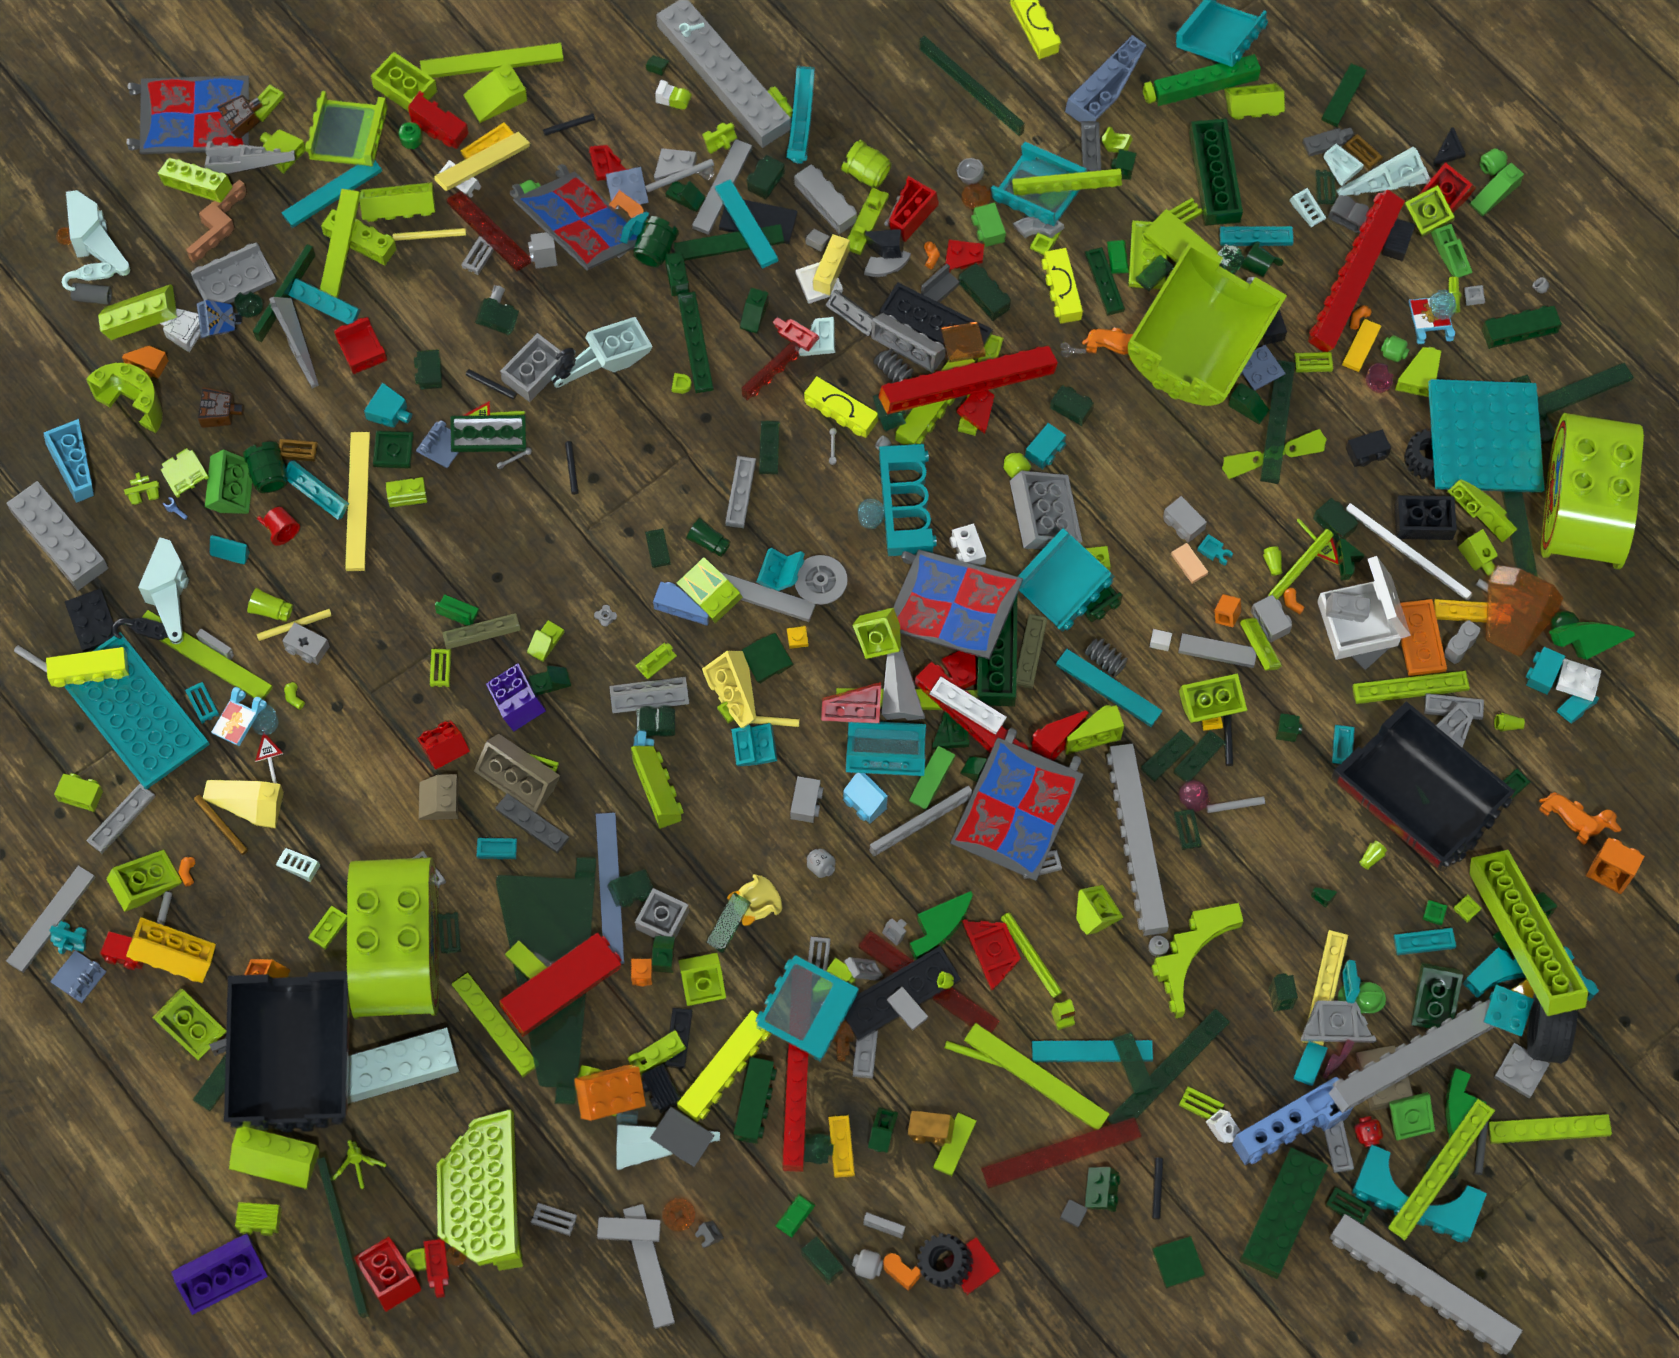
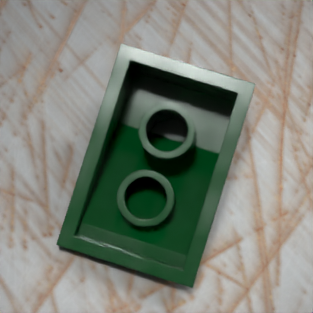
(1436, 995)

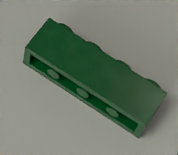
(1521, 326)
(754, 1101)

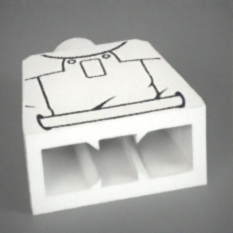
(183, 329)

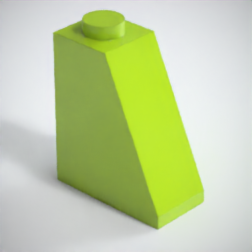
(1419, 372)

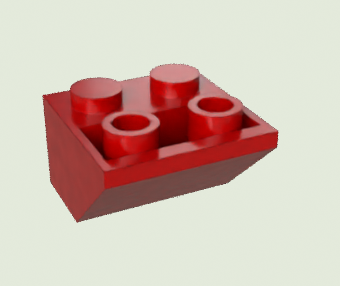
(443, 744)

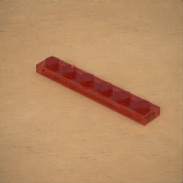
(488, 231)

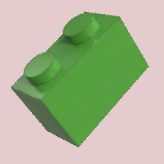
(988, 224)

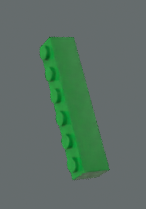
(1206, 80)

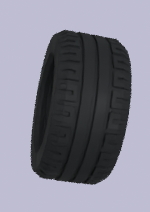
(1550, 1036)

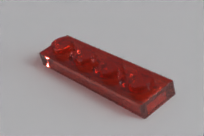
(766, 374)

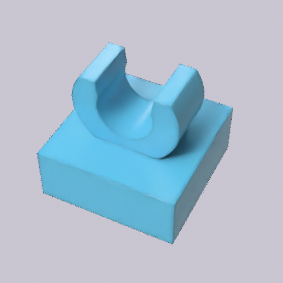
(640, 739)

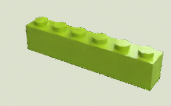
(923, 418)

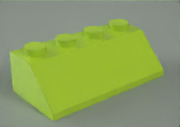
(397, 201)
(138, 313)
(656, 786)
(273, 1157)

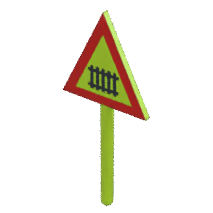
(484, 410)
(1328, 552)

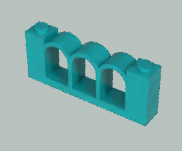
(905, 458)

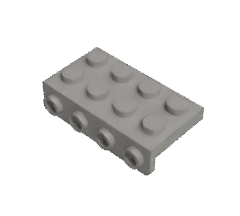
(235, 273)

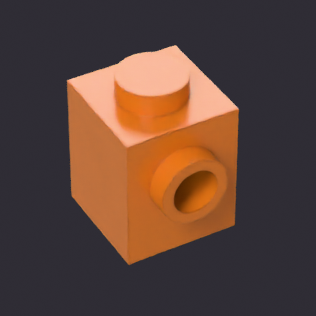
(1227, 610)
(641, 972)

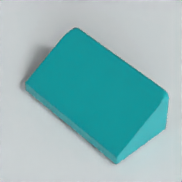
(228, 550)

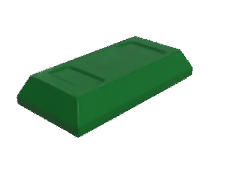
(1117, 256)
(795, 1215)

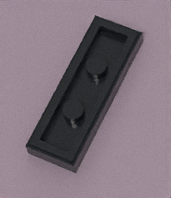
(681, 1022)

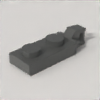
(1324, 141)

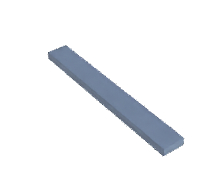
(609, 871)

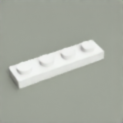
(968, 705)

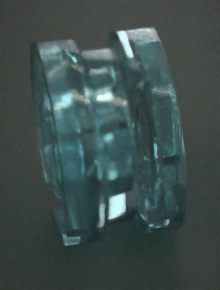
(1443, 304)
(870, 514)
(265, 720)

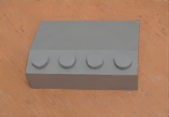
(1043, 507)

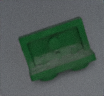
(1108, 600)
(1102, 1188)

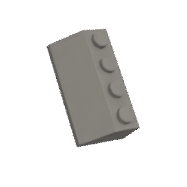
(907, 342)

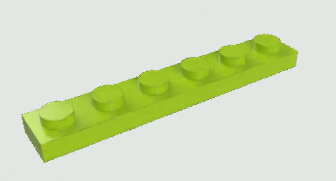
(1067, 182)
(494, 1024)
(1549, 1129)

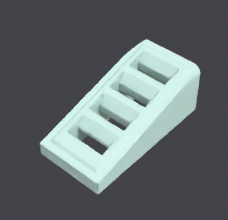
(1295, 201)
(311, 871)

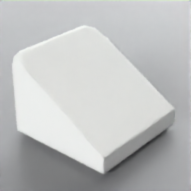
(1160, 640)

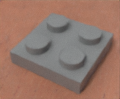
(1521, 1071)

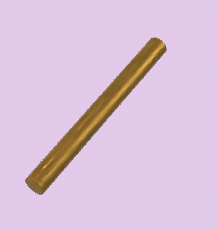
(221, 825)

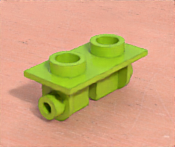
(656, 660)

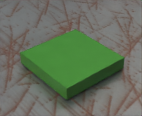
(1412, 1116)

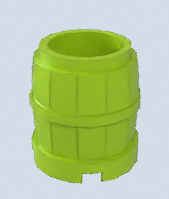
(867, 164)

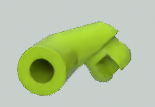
(290, 695)

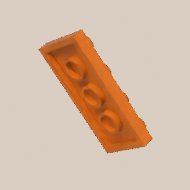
(1424, 647)

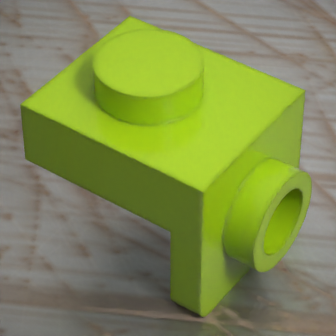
(1115, 141)

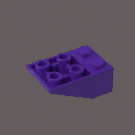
(515, 697)

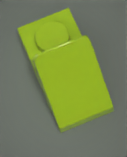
(545, 640)

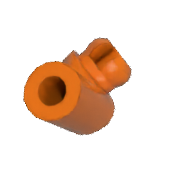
(932, 253)
(1357, 315)
(1290, 601)
(185, 865)

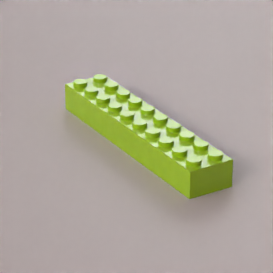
(1528, 933)

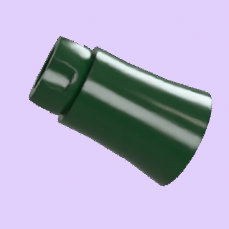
(708, 538)

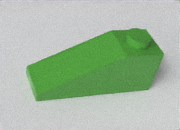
(1499, 188)

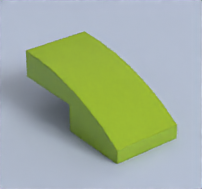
(1043, 243)

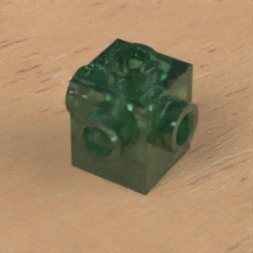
(1232, 258)
(817, 1148)

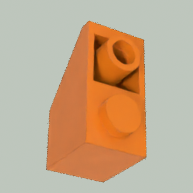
(148, 359)

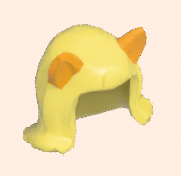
(763, 899)

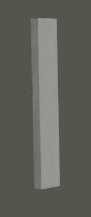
(730, 170)
(772, 599)
(920, 821)
(51, 916)
(651, 1274)

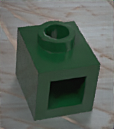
(1125, 162)
(1288, 727)

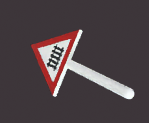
(267, 750)

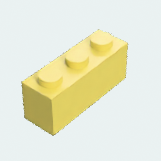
(831, 264)

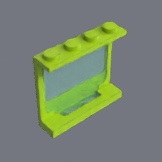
(346, 131)

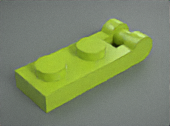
(658, 1052)

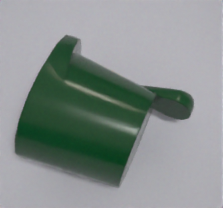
(1260, 261)

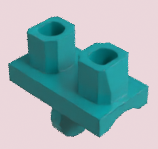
(68, 940)

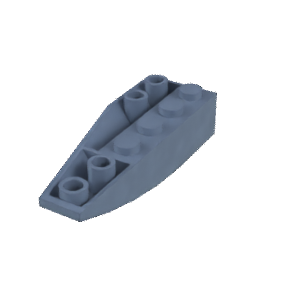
(1106, 83)

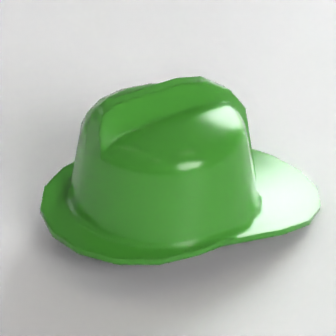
(1370, 998)

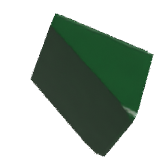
(657, 65)
(1323, 896)

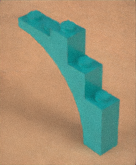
(801, 117)
(1501, 968)

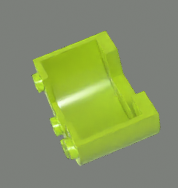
(132, 382)

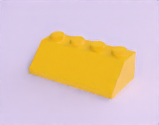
(171, 950)

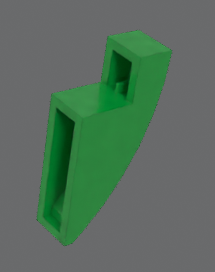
(1589, 637)
(940, 924)
(1458, 1102)

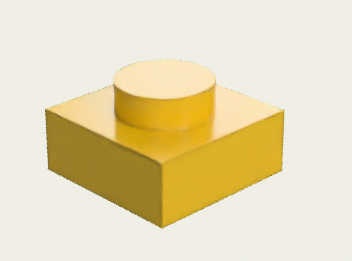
(797, 637)
(1215, 723)

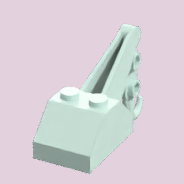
(89, 237)

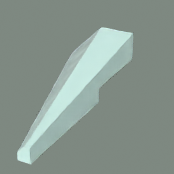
(1397, 172)
(636, 1146)

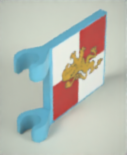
(1426, 321)
(237, 718)

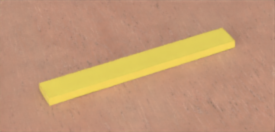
(357, 501)

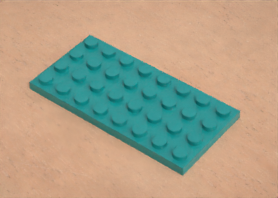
(139, 718)

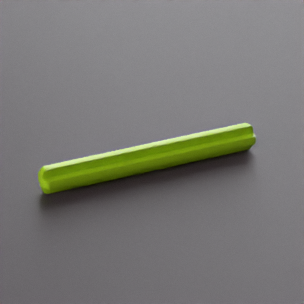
(1301, 564)
(1031, 955)

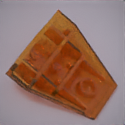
(1518, 608)

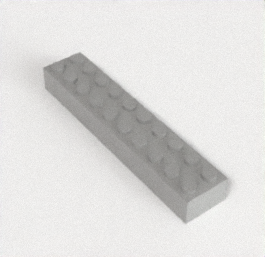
(724, 73)

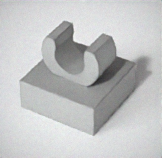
(895, 930)

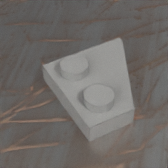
(1456, 724)

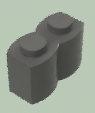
(1349, 213)

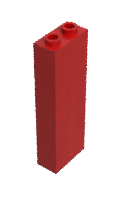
(560, 984)

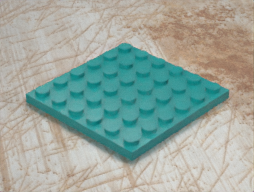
(1486, 435)

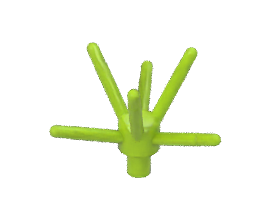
(355, 1157)

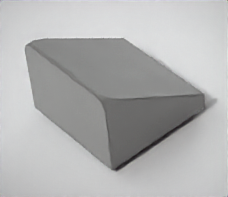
(817, 240)

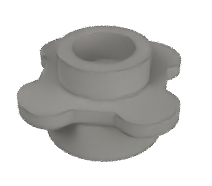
(605, 621)

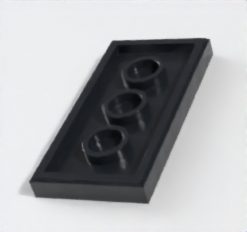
(765, 216)

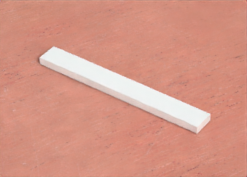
(1409, 552)

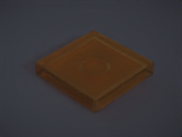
(963, 342)

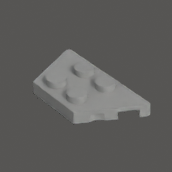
(1336, 1023)

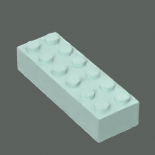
(400, 1065)

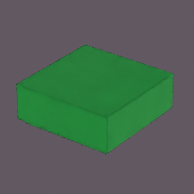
(1434, 912)

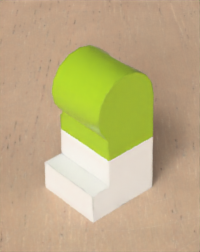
(672, 95)

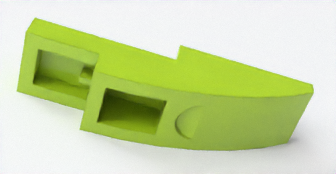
(1484, 507)

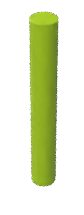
(969, 1052)

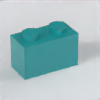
(1045, 446)
(1545, 670)

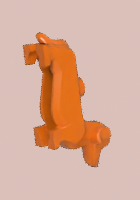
(1110, 339)
(1577, 819)

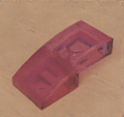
(1336, 1061)

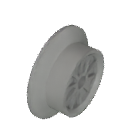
(821, 580)

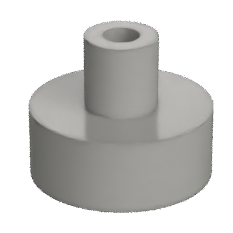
(1158, 946)

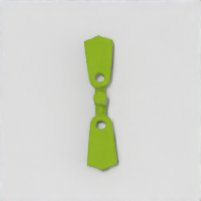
(1303, 445)

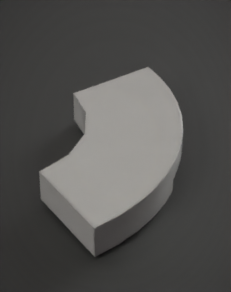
(1031, 226)
(881, 267)

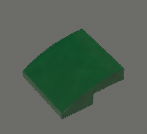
(767, 657)

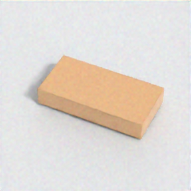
(1189, 563)

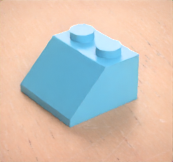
(865, 797)

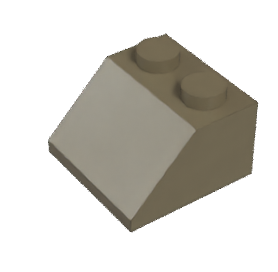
(439, 797)

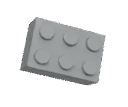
(531, 367)

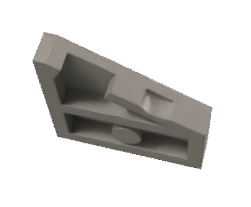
(673, 161)

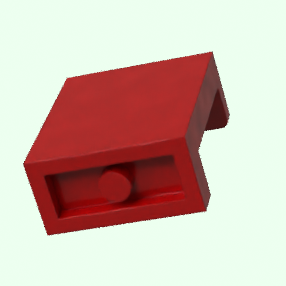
(360, 345)

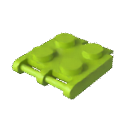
(183, 472)

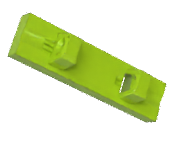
(867, 220)

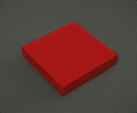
(983, 1267)

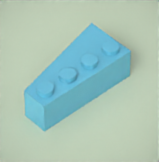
(70, 457)

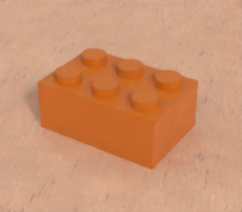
(1615, 865)
(609, 1092)

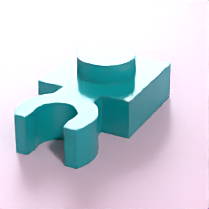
(1213, 548)

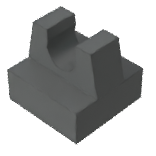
(710, 1232)

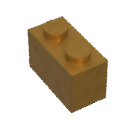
(931, 1128)

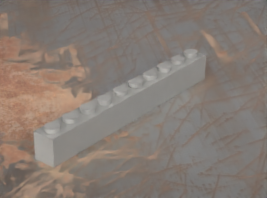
(1138, 840)
(1410, 1058)
(1425, 1284)

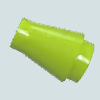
(1273, 559)
(1507, 722)
(1373, 854)

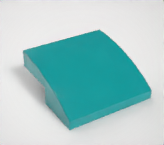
(754, 745)

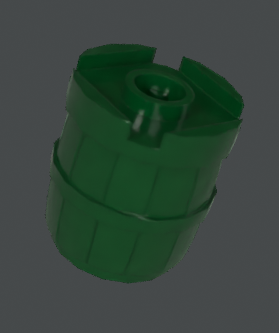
(654, 241)
(266, 467)

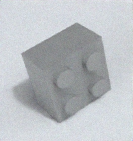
(661, 915)

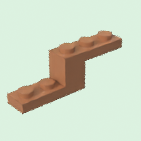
(217, 222)

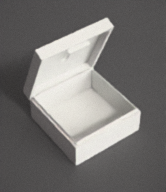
(1385, 621)

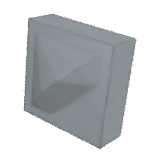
(1474, 295)

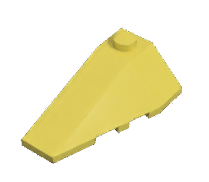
(732, 682)
(251, 800)

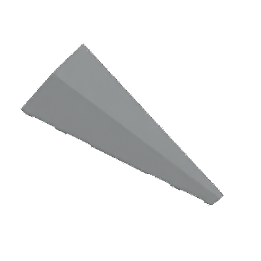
(242, 157)
(288, 320)
(899, 690)

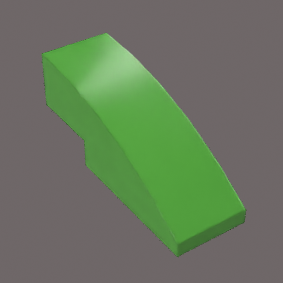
(1451, 251)
(933, 777)

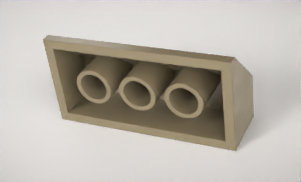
(516, 772)

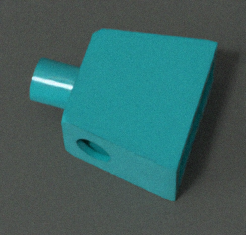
(387, 408)

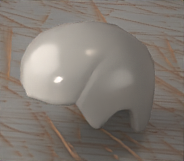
(970, 171)

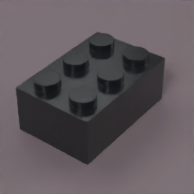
(1425, 517)

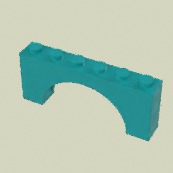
(1377, 1186)

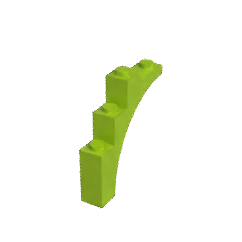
(1206, 926)

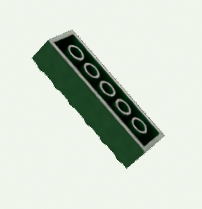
(1215, 172)
(999, 674)
(1283, 1213)

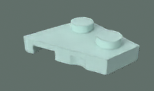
(1342, 164)
(826, 331)

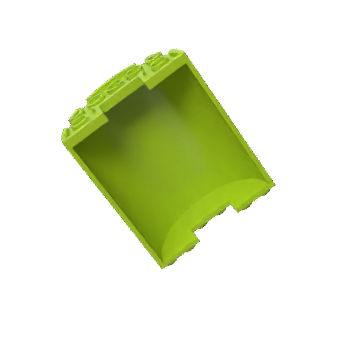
(1202, 328)

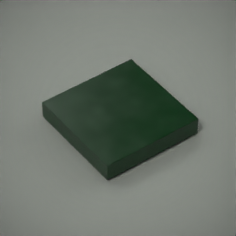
(393, 449)
(1178, 1262)

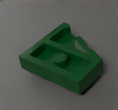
(950, 734)

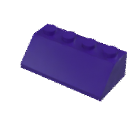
(219, 1274)

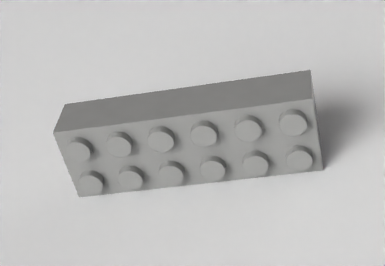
(57, 535)

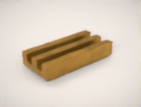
(1361, 154)
(302, 453)

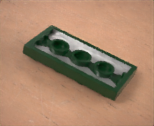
(488, 433)

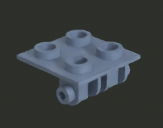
(630, 183)
(1262, 368)
(438, 445)
(78, 976)

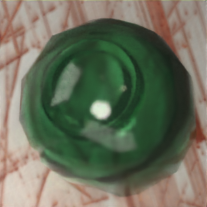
(248, 305)

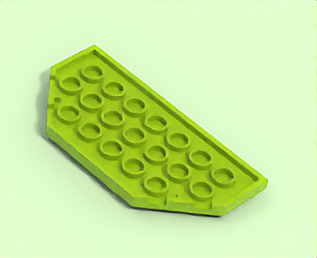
(480, 1191)

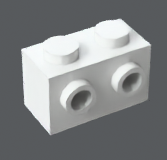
(968, 545)

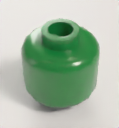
(410, 135)

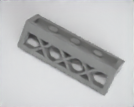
(649, 693)

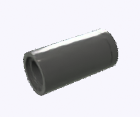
(91, 293)

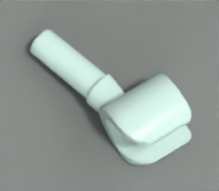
(684, 26)

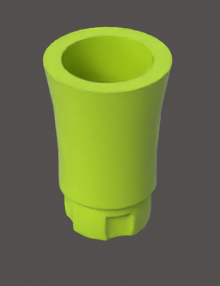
(269, 606)

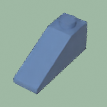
(676, 602)

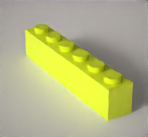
(723, 1068)

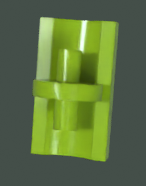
(720, 138)
(134, 492)

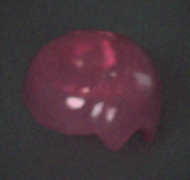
(1379, 378)
(1194, 795)

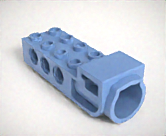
(1306, 1112)

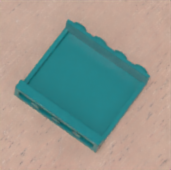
(1220, 32)
(1064, 580)

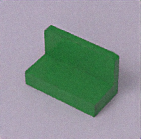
(456, 610)

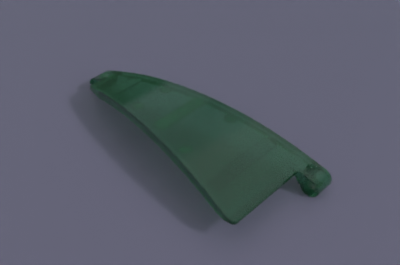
(552, 920)

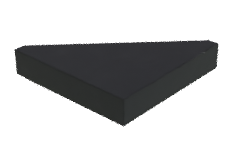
(1450, 149)

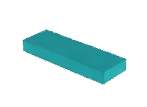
(1424, 941)

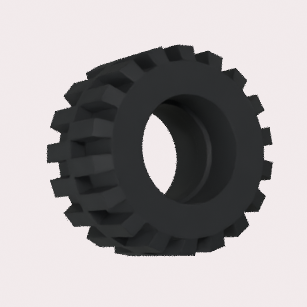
(1415, 460)
(931, 1253)

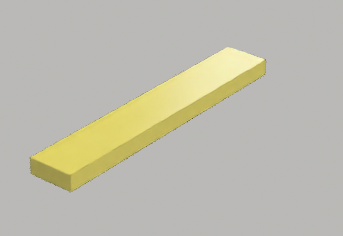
(482, 161)
(1329, 969)

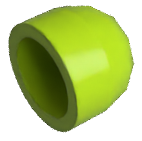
(945, 980)

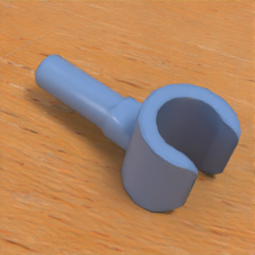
(173, 508)

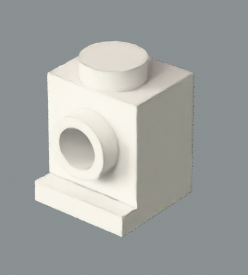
(1218, 1125)

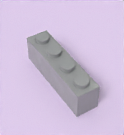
(825, 198)

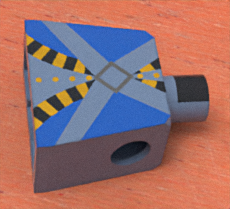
(216, 318)

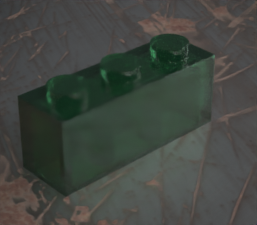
(984, 291)

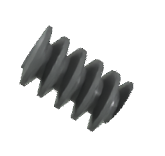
(892, 366)
(1106, 657)

